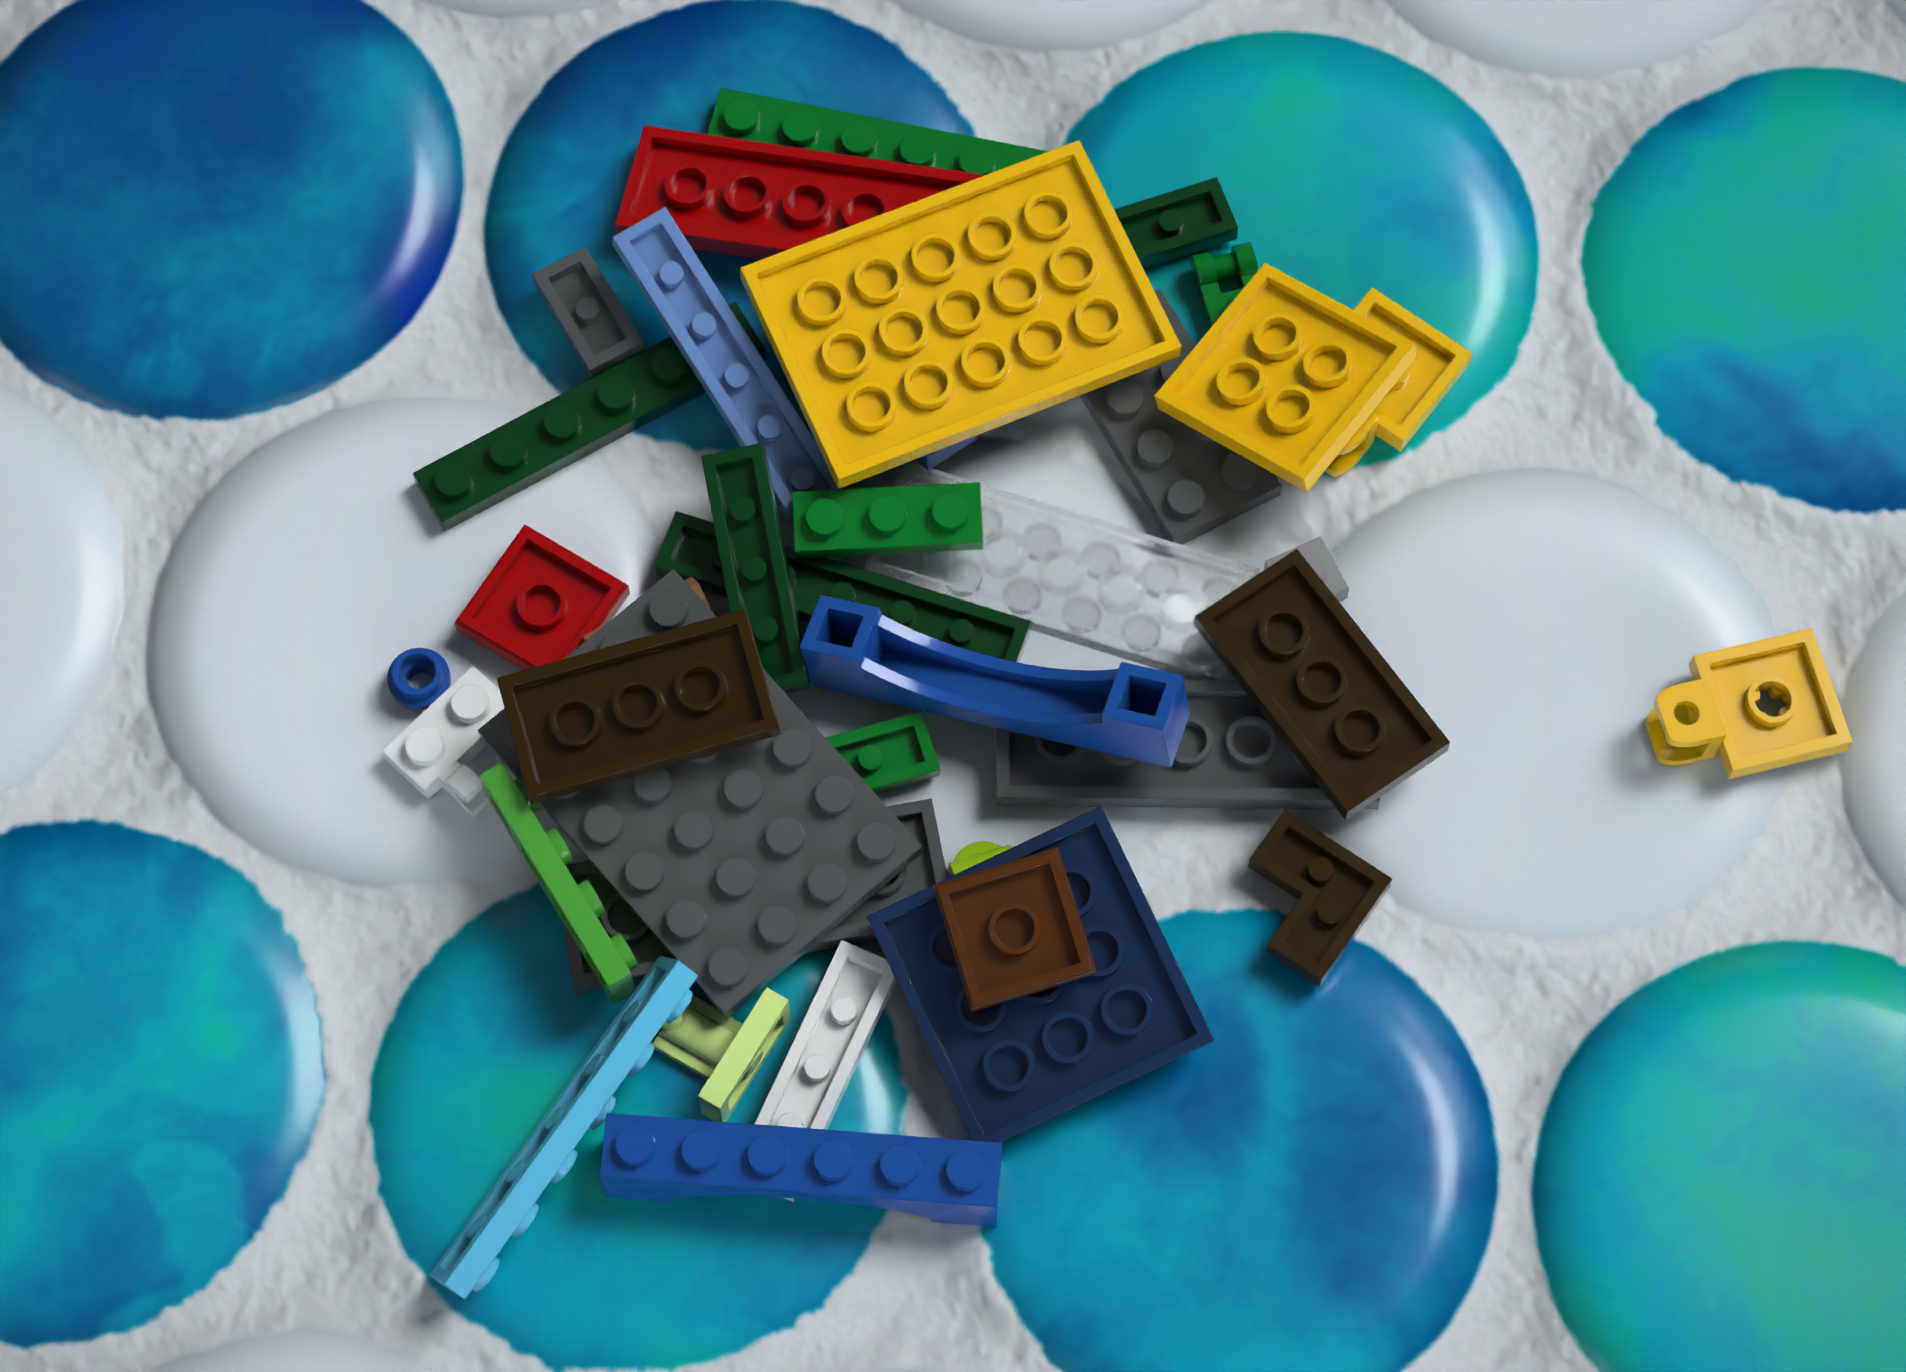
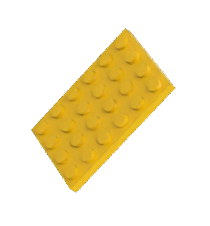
(959, 313)

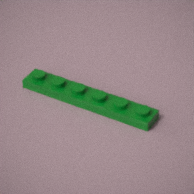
(829, 130)

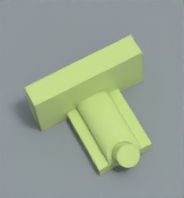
(724, 1048)

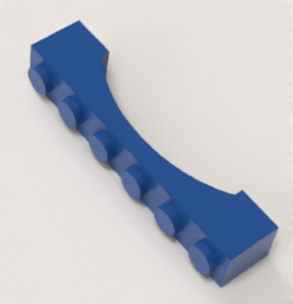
(1111, 711)
(899, 1173)

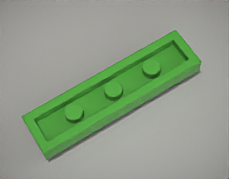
(575, 904)

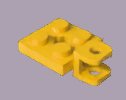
(1419, 389)
(1722, 715)

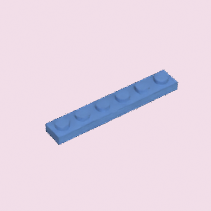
(722, 355)

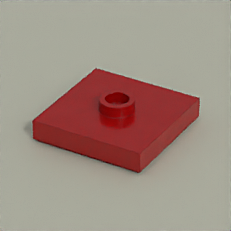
(540, 602)

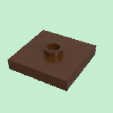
(1014, 929)

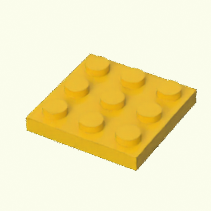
(1286, 376)

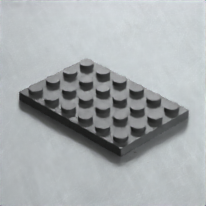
(737, 850)

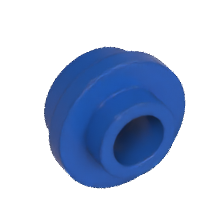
(412, 663)

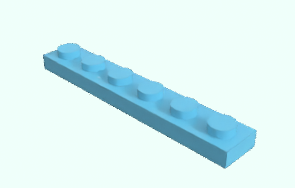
(550, 1147)

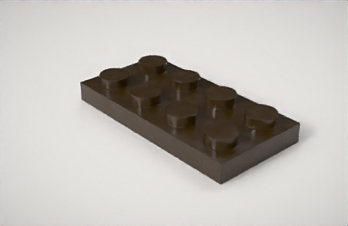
(1321, 684)
(638, 706)

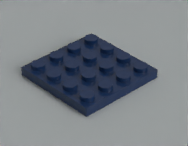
(1066, 1043)

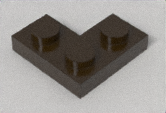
(1332, 891)

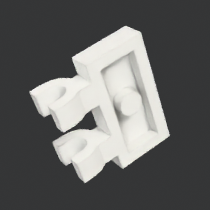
(445, 739)

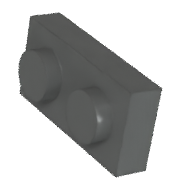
(588, 312)

